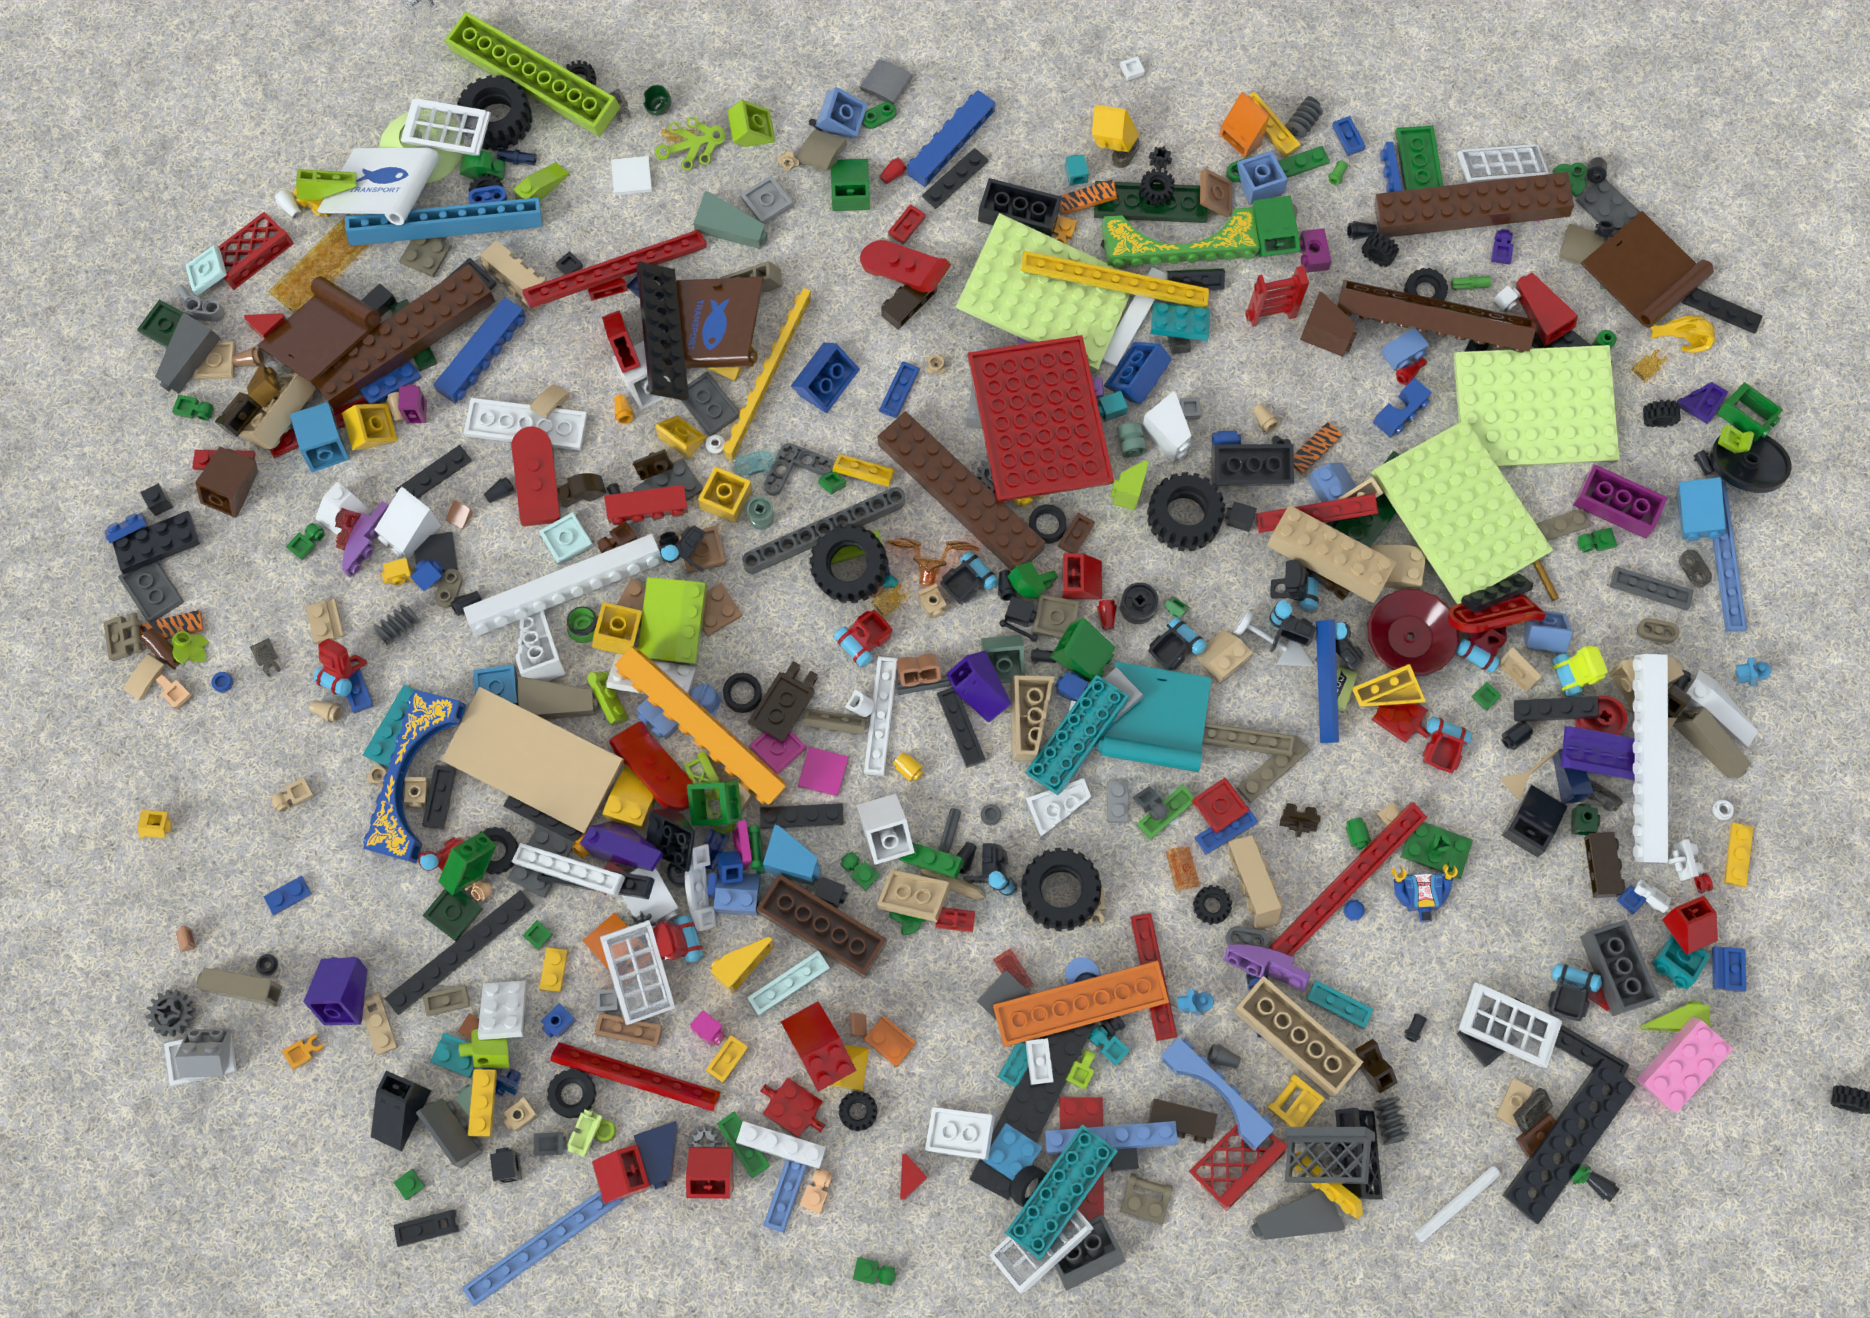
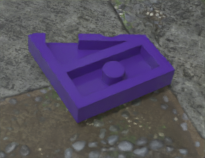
(1703, 402)

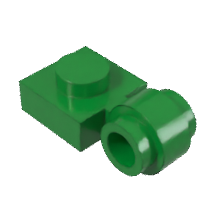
(188, 406)
(1602, 540)
(303, 545)
(863, 875)
(867, 1271)

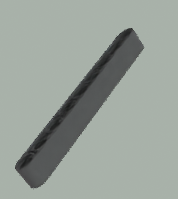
(813, 530)

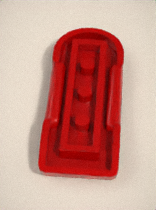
(904, 265)
(535, 477)
(1507, 613)
(652, 766)

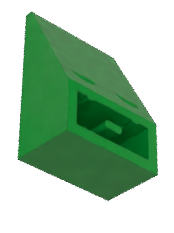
(850, 185)
(1276, 226)

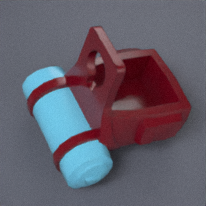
(1483, 647)

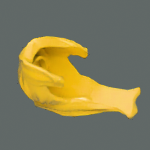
(1691, 328)

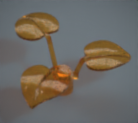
(930, 566)

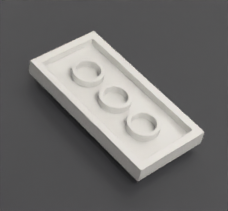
(681, 674)

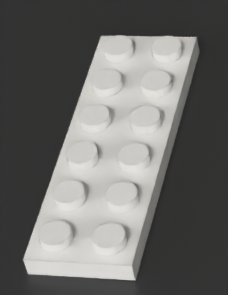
(503, 420)

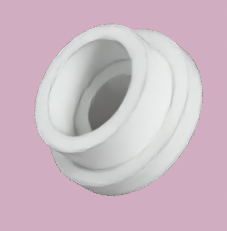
(715, 449)
(1728, 807)

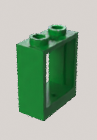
(1757, 403)
(728, 791)
(467, 861)

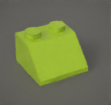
(750, 124)
(1129, 485)

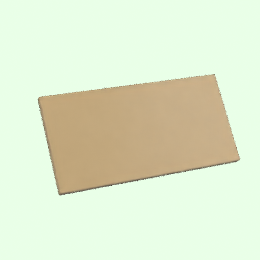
(532, 760)

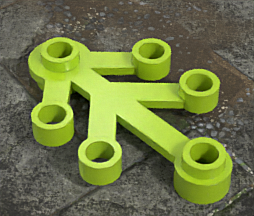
(692, 141)

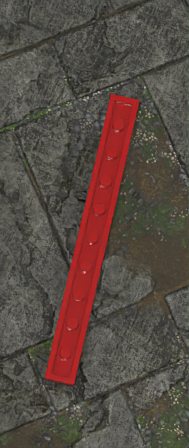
(613, 269)
(1349, 880)

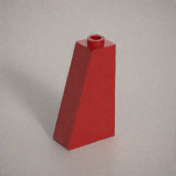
(1551, 314)
(620, 341)

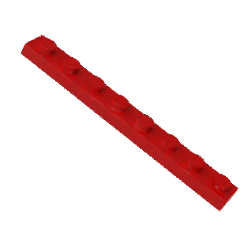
(635, 1076)

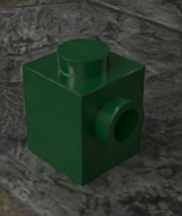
(1584, 820)

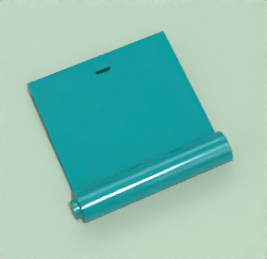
(1165, 723)

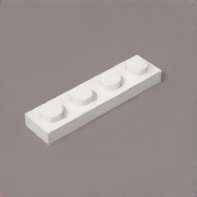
(780, 1145)

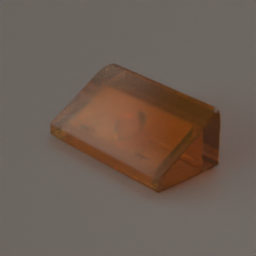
(1182, 868)

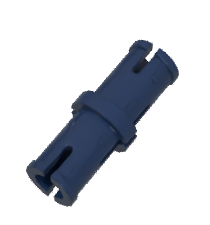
(516, 157)

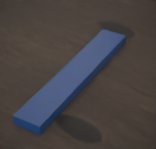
(1327, 681)

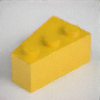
(1390, 689)

